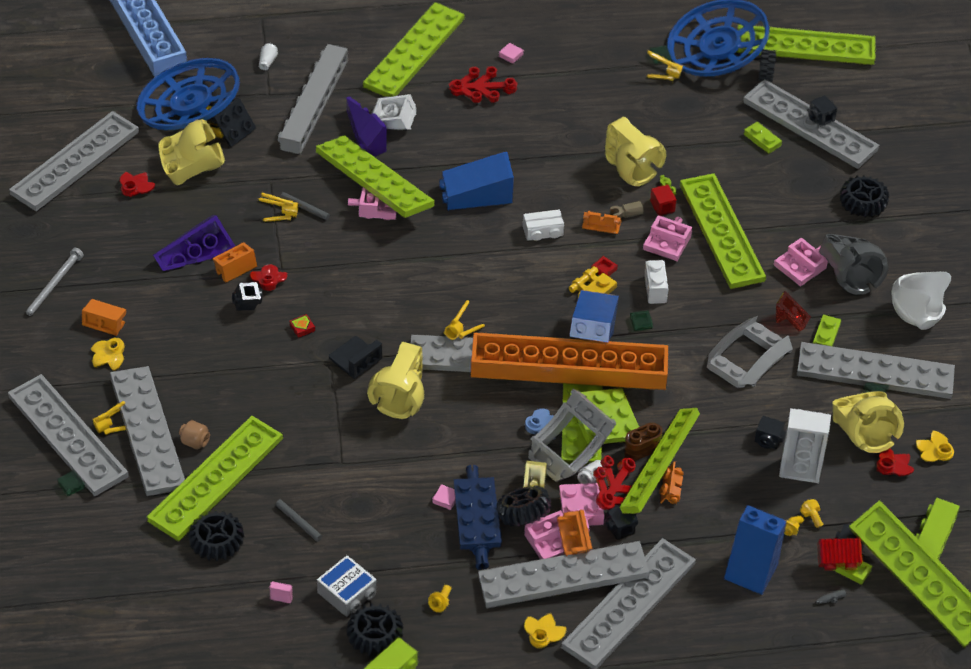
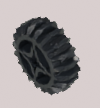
(864, 196)
(524, 506)
(217, 542)
(374, 637)

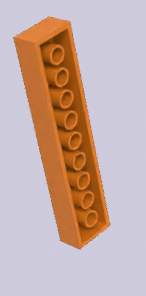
(569, 361)

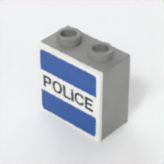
(346, 586)

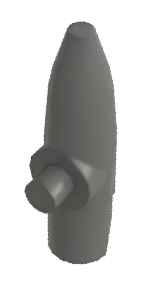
(832, 597)

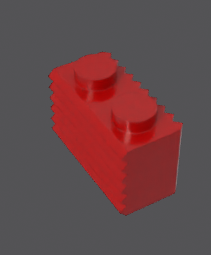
(839, 553)

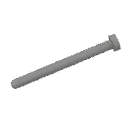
(76, 254)

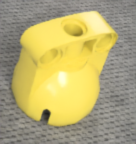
(633, 152)
(186, 153)
(399, 384)
(869, 420)

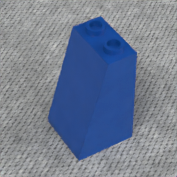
(478, 183)
(594, 316)
(755, 550)

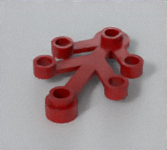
(481, 86)
(606, 498)

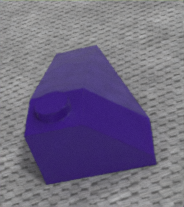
(367, 128)
(196, 245)

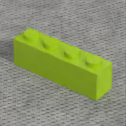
(938, 526)
(396, 656)

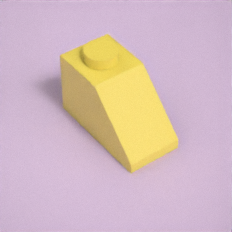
(535, 474)

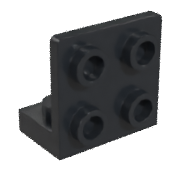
(233, 122)
(356, 356)

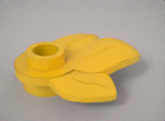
(106, 354)
(936, 448)
(544, 629)

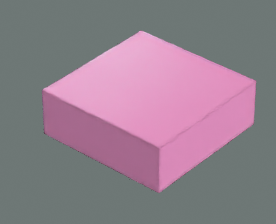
(511, 53)
(444, 497)
(281, 592)

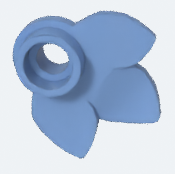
(537, 421)

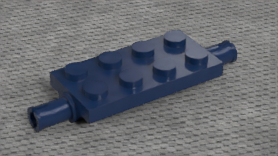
(477, 515)

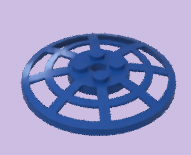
(712, 37)
(191, 98)

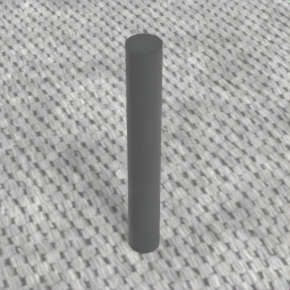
(303, 205)
(298, 520)

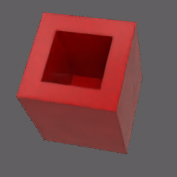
(663, 200)

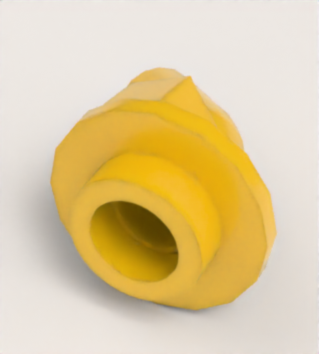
(811, 508)
(792, 525)
(439, 601)

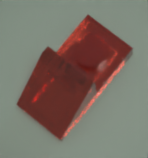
(789, 309)

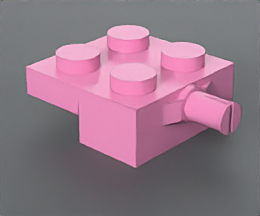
(372, 207)
(668, 237)
(801, 262)
(580, 497)
(545, 536)

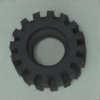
(767, 65)

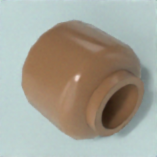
(194, 434)

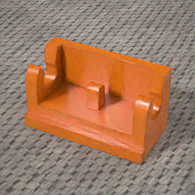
(235, 262)
(103, 317)
(574, 533)

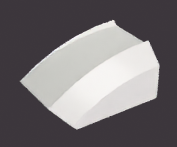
(396, 111)

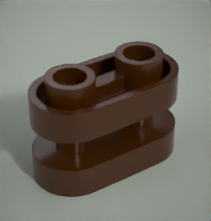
(642, 441)

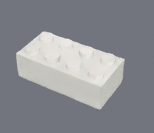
(804, 445)

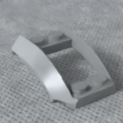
(735, 375)
(588, 414)

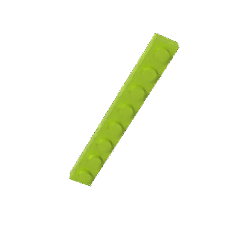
(659, 461)

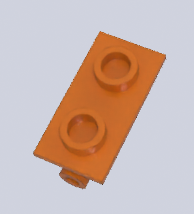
(607, 224)
(668, 490)

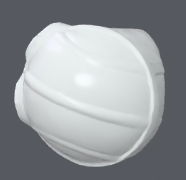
(920, 297)

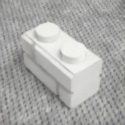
(543, 225)
(656, 281)

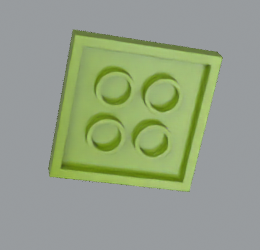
(615, 406)

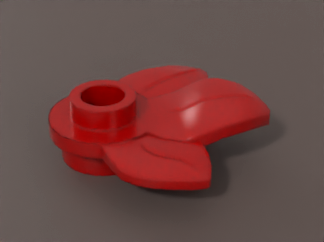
(135, 184)
(268, 277)
(894, 463)

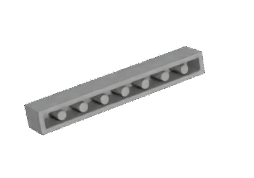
(313, 99)

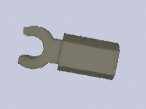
(627, 210)

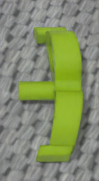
(666, 181)

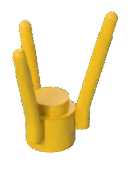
(673, 69)
(289, 207)
(455, 328)
(103, 422)

